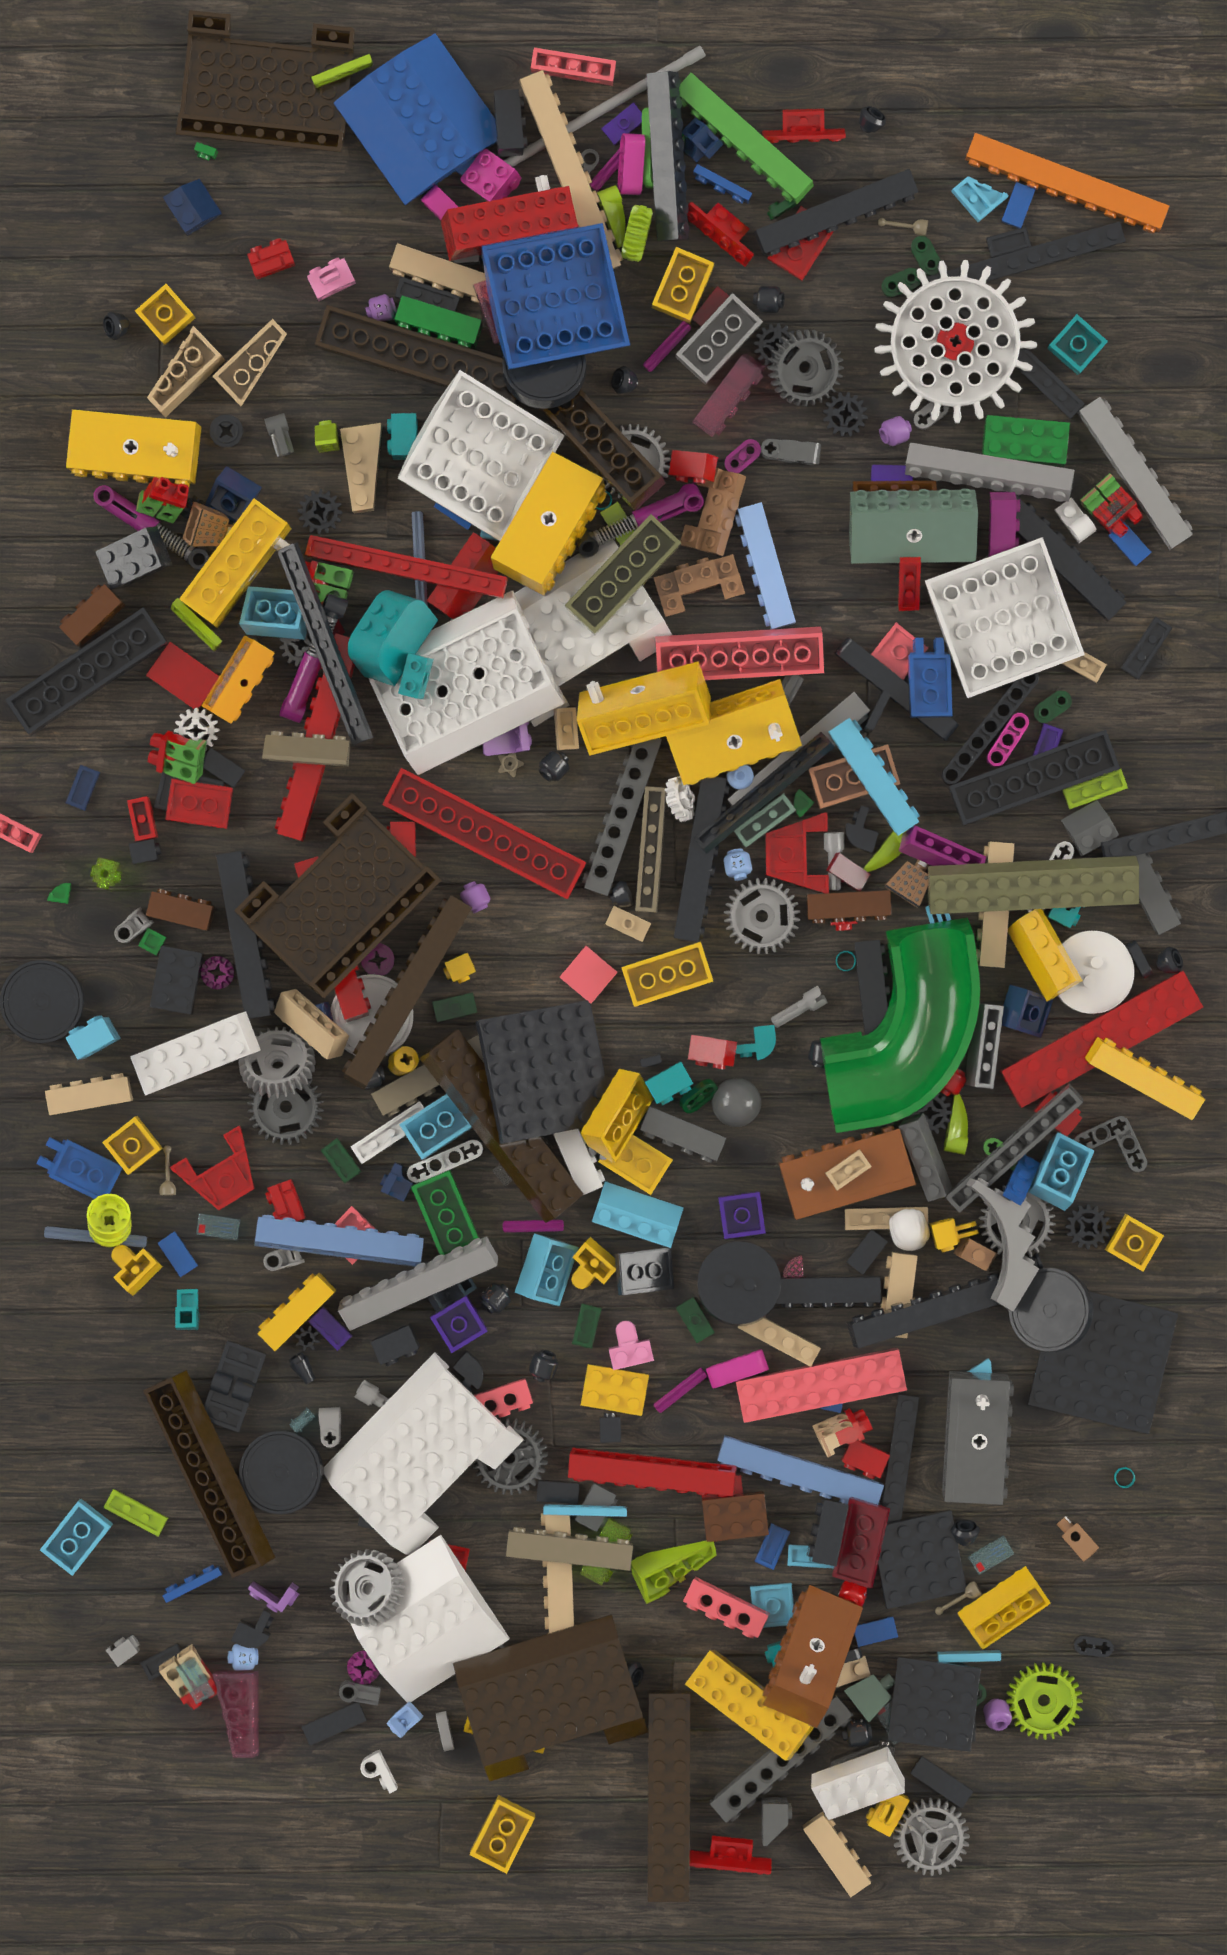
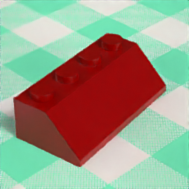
(455, 602)

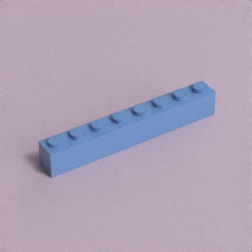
(338, 1241)
(798, 1471)

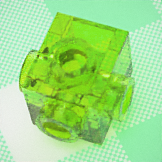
(113, 873)

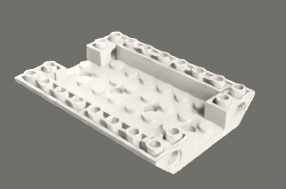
(473, 708)

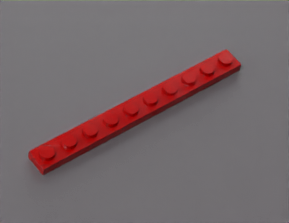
(406, 566)

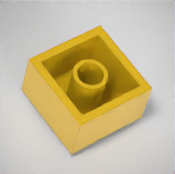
(165, 314)
(132, 1145)
(1134, 1242)

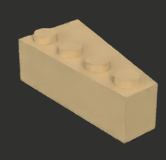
(248, 364)
(185, 372)
(361, 457)

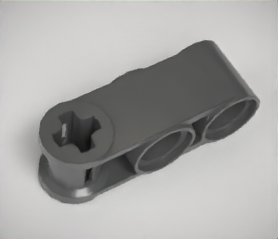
(792, 451)

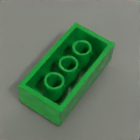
(438, 322)
(1026, 440)
(445, 1212)

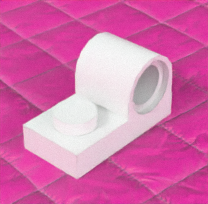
(1075, 521)
(387, 1779)

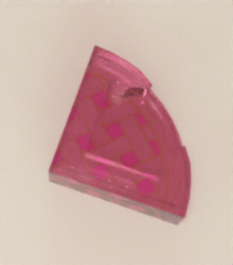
(794, 1268)

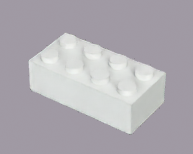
(858, 1783)

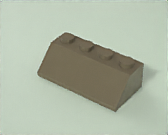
(306, 750)

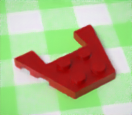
(787, 853)
(225, 1180)

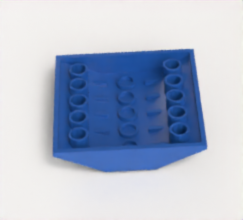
(418, 118)
(554, 296)

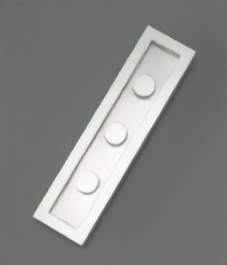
(384, 1136)

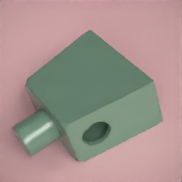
(871, 1695)

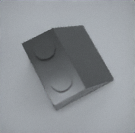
(1089, 827)
(774, 1817)

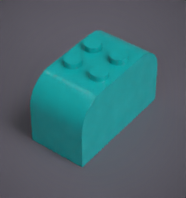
(387, 634)

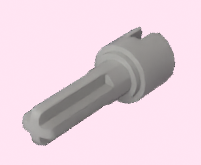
(833, 844)
(811, 1000)
(370, 1394)

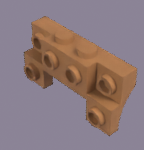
(717, 514)
(697, 578)

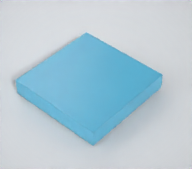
(776, 1600)

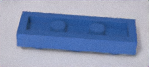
(721, 184)
(1021, 1179)
(192, 1582)

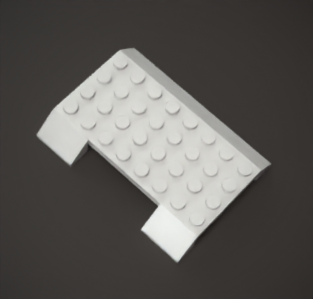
(566, 643)
(416, 1452)

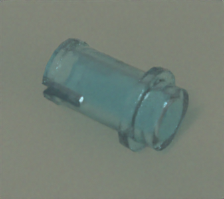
(302, 1420)

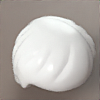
(909, 1229)

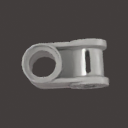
(134, 925)
(285, 1259)
(330, 1422)

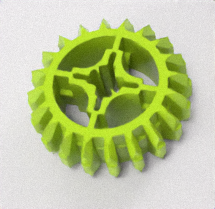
(636, 233)

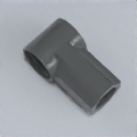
(278, 430)
(791, 685)
(362, 1693)

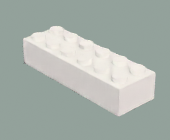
(195, 1053)

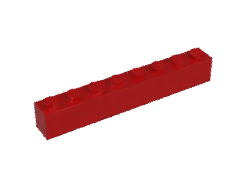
(350, 989)
(652, 1472)

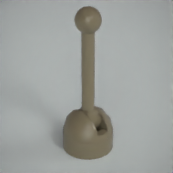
(919, 227)
(167, 1187)
(971, 1591)

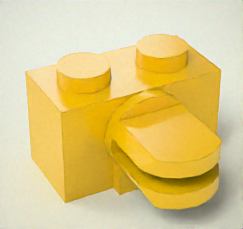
(946, 1235)
(594, 1263)
(135, 1268)
(887, 1814)

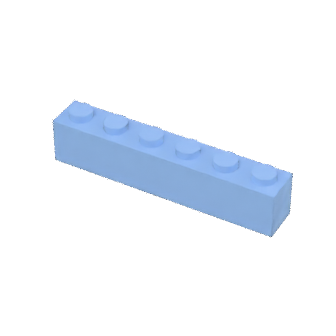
(765, 565)

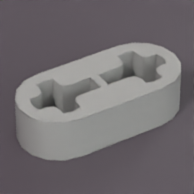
(925, 411)
(445, 1731)

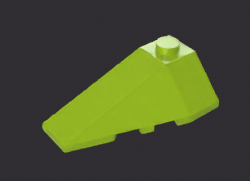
(662, 1568)

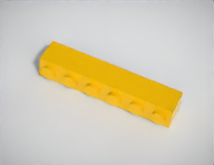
(1145, 1078)

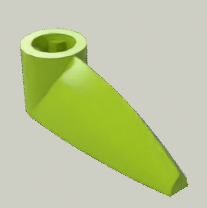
(612, 206)
(886, 853)
(957, 1129)

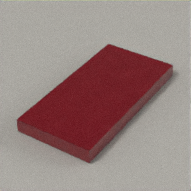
(861, 1542)

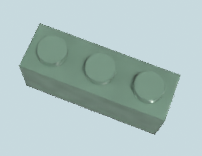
(764, 820)

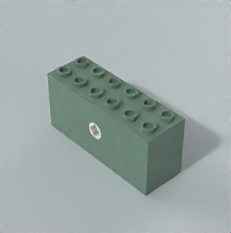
(913, 524)

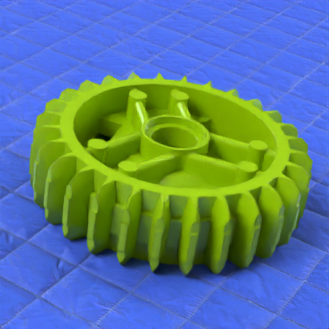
(1042, 1716)

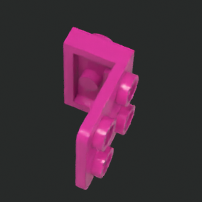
(491, 177)

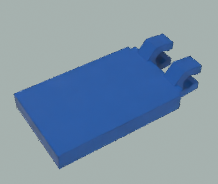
(929, 680)
(80, 1168)

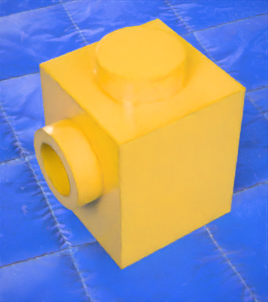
(459, 968)

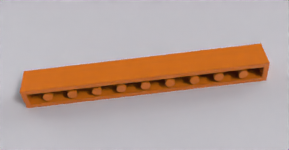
(1067, 183)

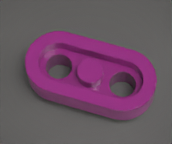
(742, 457)

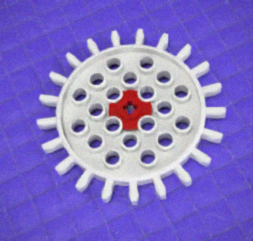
(907, 326)

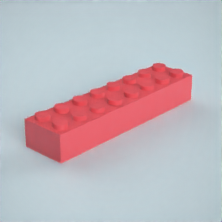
(745, 652)
(821, 1385)

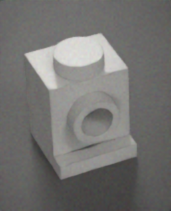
(123, 1649)

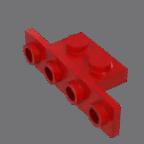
(801, 125)
(722, 229)
(732, 1855)

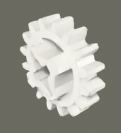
(196, 720)
(680, 799)

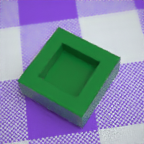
(205, 152)
(152, 941)

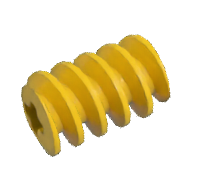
(399, 1068)

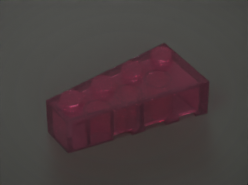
(729, 394)
(240, 1710)

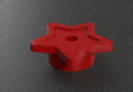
(843, 926)

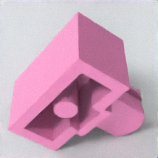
(330, 278)
(630, 1349)

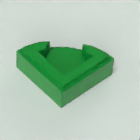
(802, 803)
(60, 893)

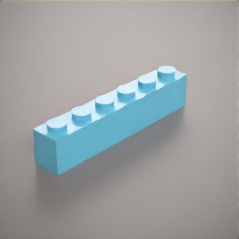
(873, 776)

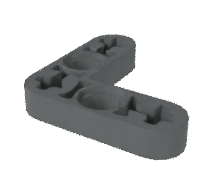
(1120, 1136)

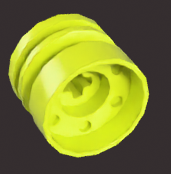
(109, 1209)

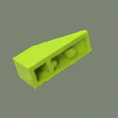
(326, 436)

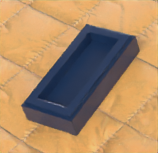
(82, 787)

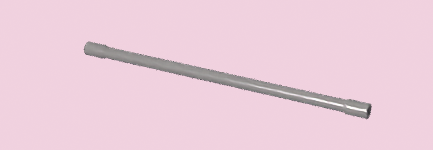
(687, 59)

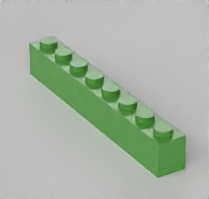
(744, 139)

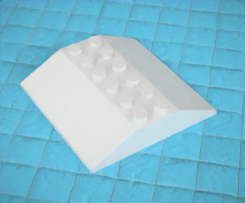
(479, 455)
(1004, 617)
(434, 1626)

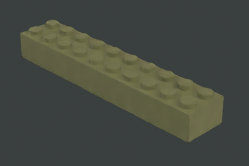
(1033, 885)

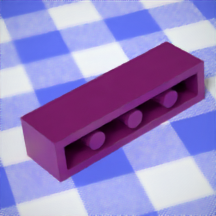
(1003, 522)
(936, 849)

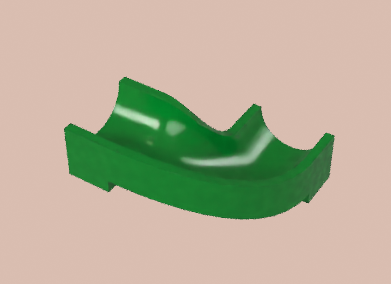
(921, 1036)

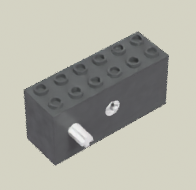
(977, 1468)

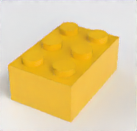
(683, 285)
(502, 1834)

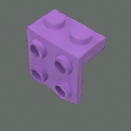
(510, 742)
(273, 1601)

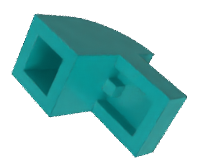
(764, 1043)
(187, 1310)

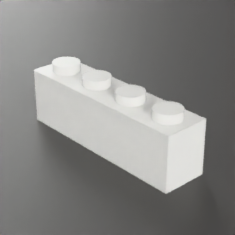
(579, 1160)

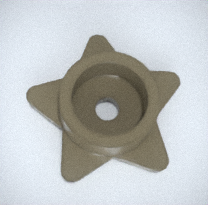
(504, 764)

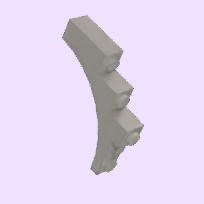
(1016, 1270)

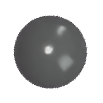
(736, 1102)

